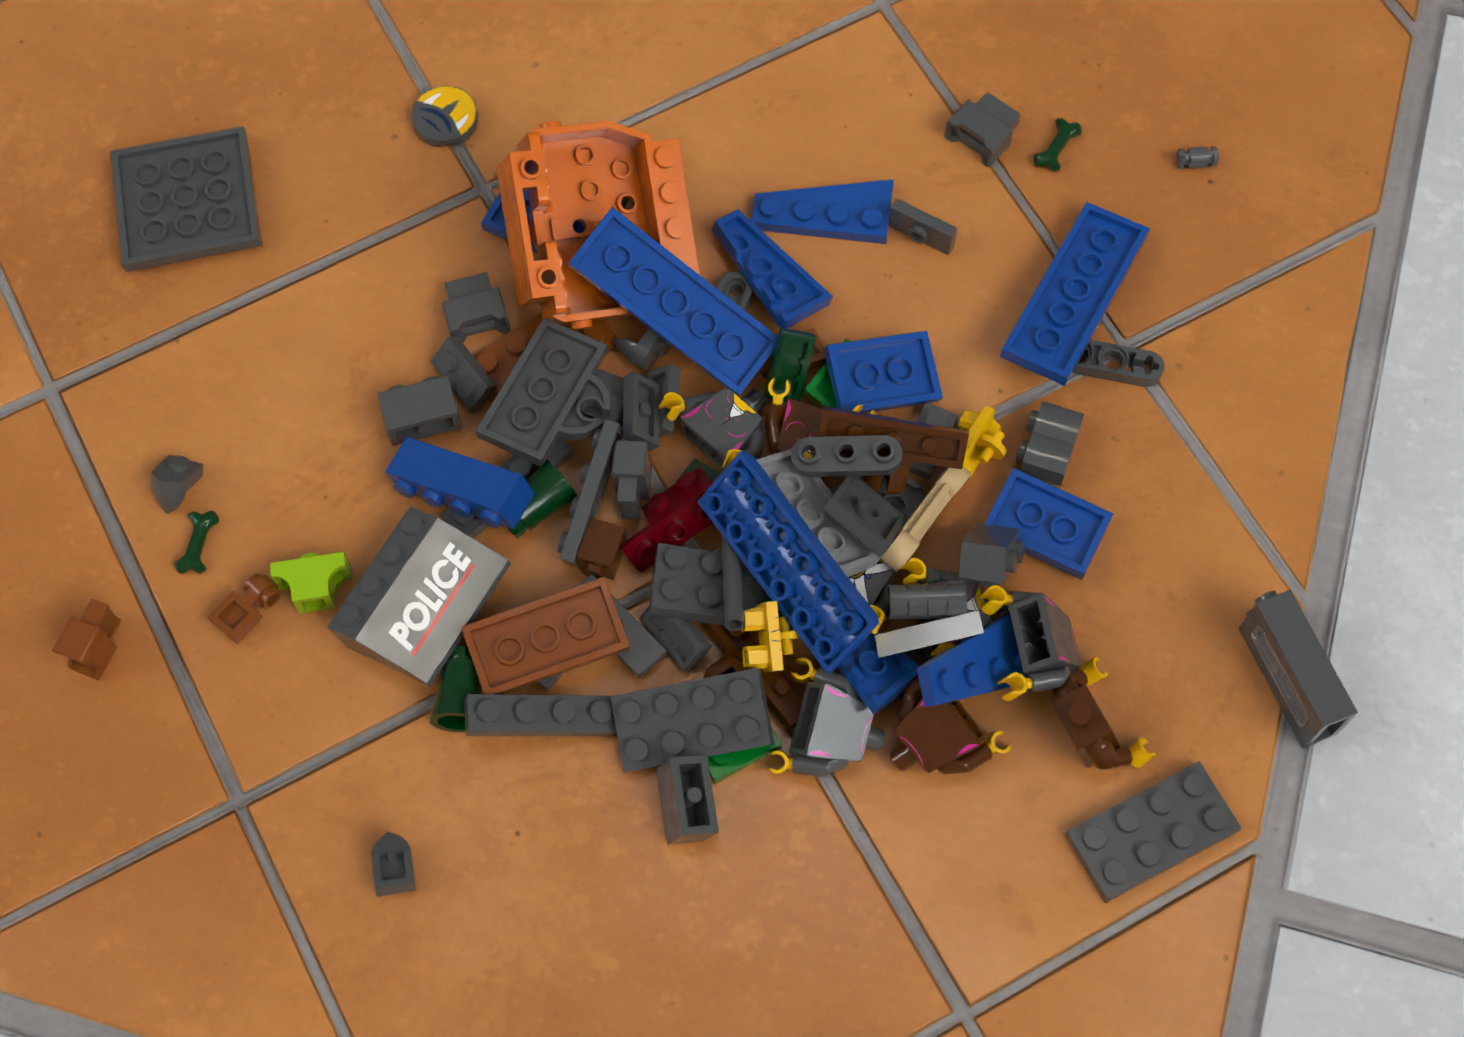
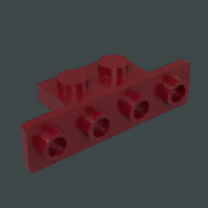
(672, 519)

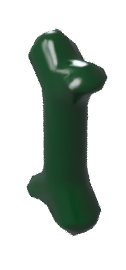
(1050, 155)
(192, 556)

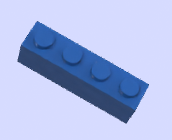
(459, 483)

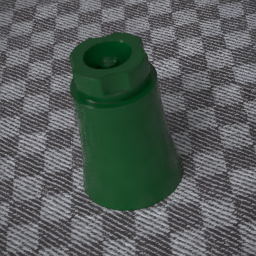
(550, 495)
(456, 681)

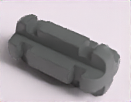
(1197, 157)

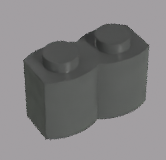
(1051, 442)

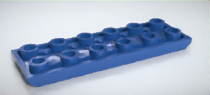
(788, 561)

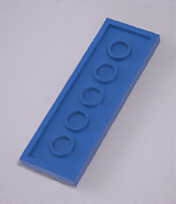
(1074, 293)
(674, 301)

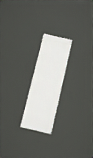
(929, 634)

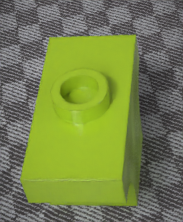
(312, 579)

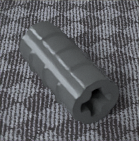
(926, 601)

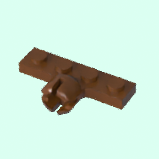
(918, 441)
(781, 690)

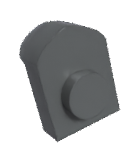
(645, 352)
(173, 479)
(392, 865)

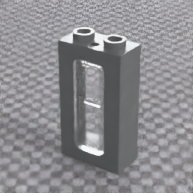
(1296, 668)

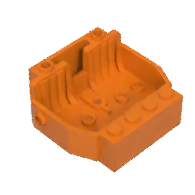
(579, 177)

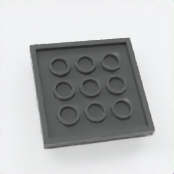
(185, 199)

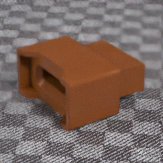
(89, 640)

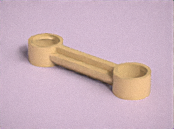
(923, 517)

